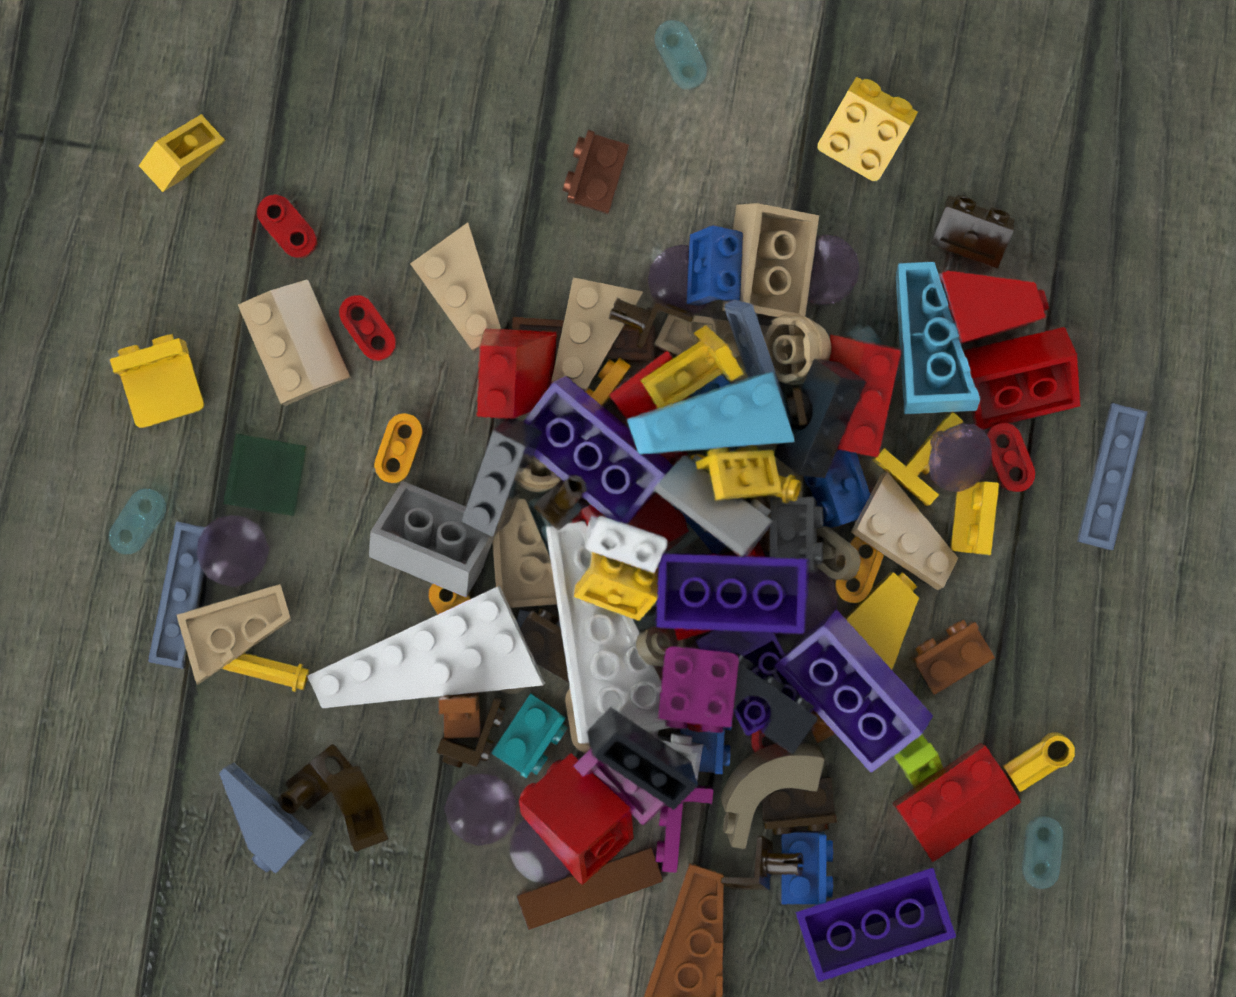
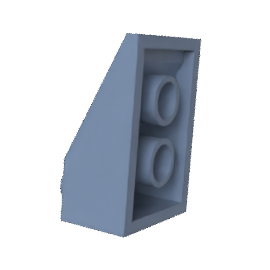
(266, 827)

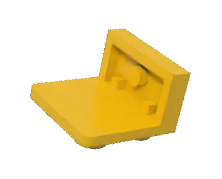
(867, 129)
(159, 381)

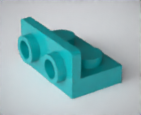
(530, 735)

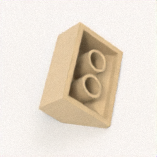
(775, 258)
(294, 341)

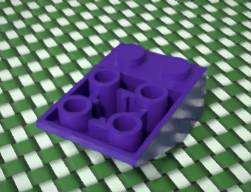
(764, 653)

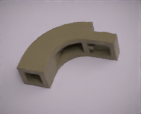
(759, 776)

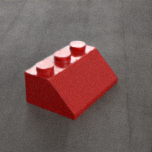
(878, 367)
(1024, 377)
(957, 802)

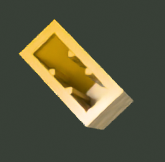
(885, 615)

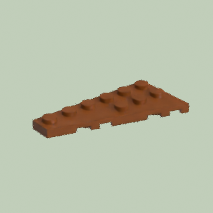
(693, 942)

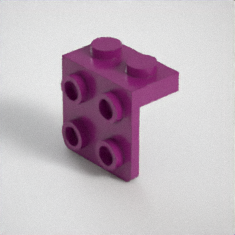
(698, 688)

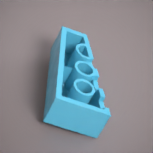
(932, 358)
(728, 416)

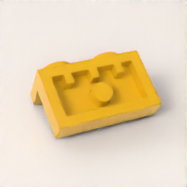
(742, 472)
(975, 519)
(618, 586)

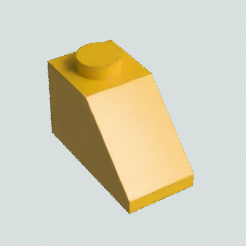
(181, 152)

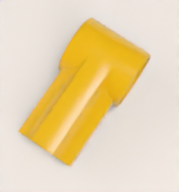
(1036, 763)

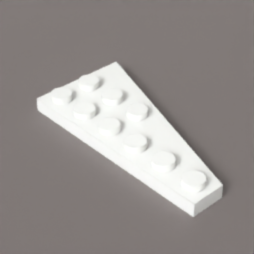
(599, 645)
(450, 654)

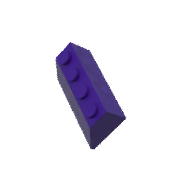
(596, 446)
(732, 593)
(854, 691)
(875, 924)

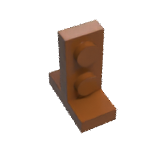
(461, 715)

